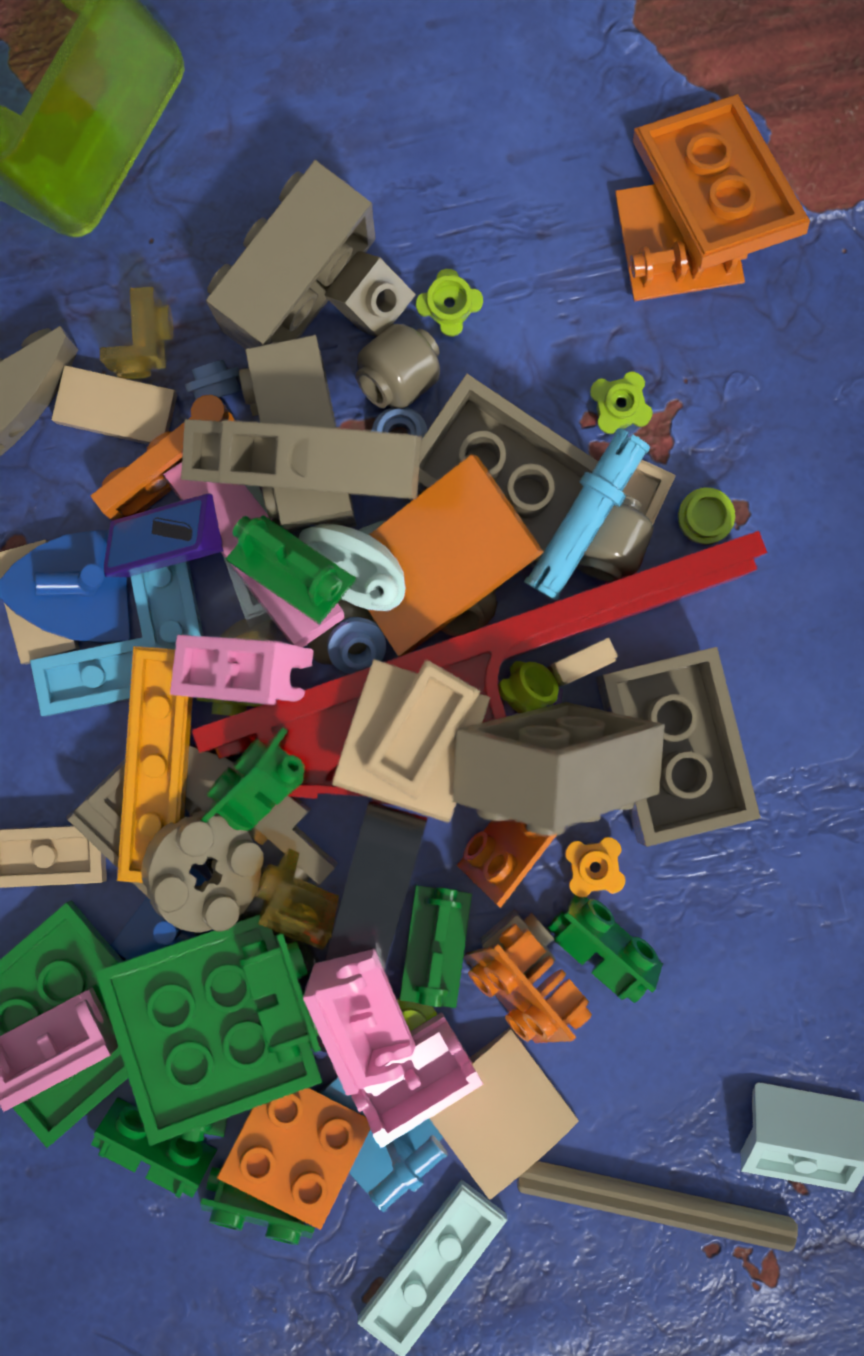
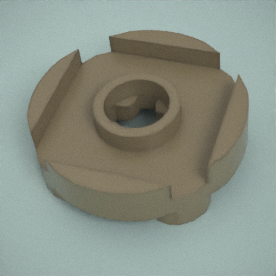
(215, 902)

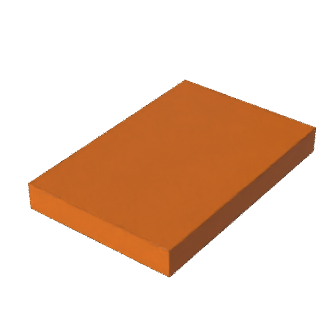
(720, 181)
(453, 550)

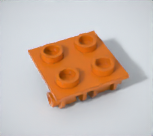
(657, 252)
(502, 857)
(531, 1016)
(296, 1153)

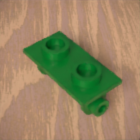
(288, 567)
(262, 781)
(435, 946)
(627, 962)
(277, 973)
(174, 1162)
(235, 1207)

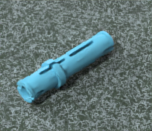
(599, 494)

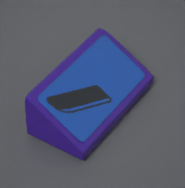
(162, 537)

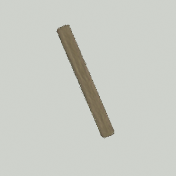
(659, 1205)

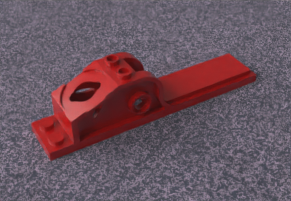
(323, 717)

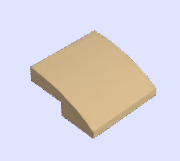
(378, 703)
(507, 1119)

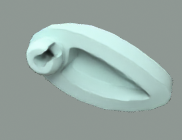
(377, 571)

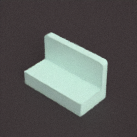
(805, 1137)

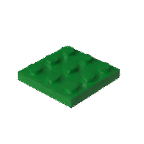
(41, 974)
(196, 1033)

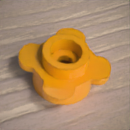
(581, 857)

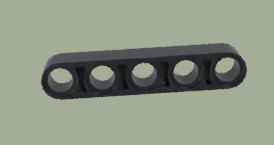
(376, 883)

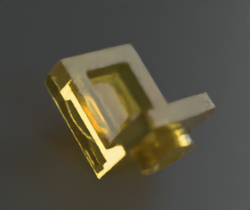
(150, 328)
(294, 905)

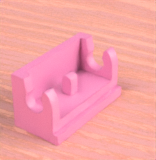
(237, 669)
(358, 1020)
(53, 1047)
(432, 1081)

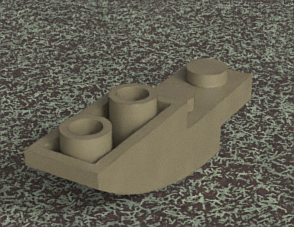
(31, 381)
(301, 457)
(277, 826)

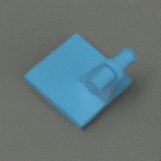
(398, 1165)

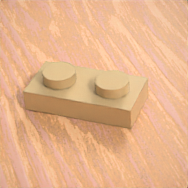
(48, 857)

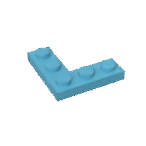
(103, 673)

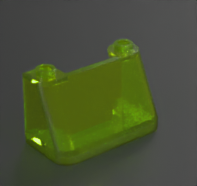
(88, 115)

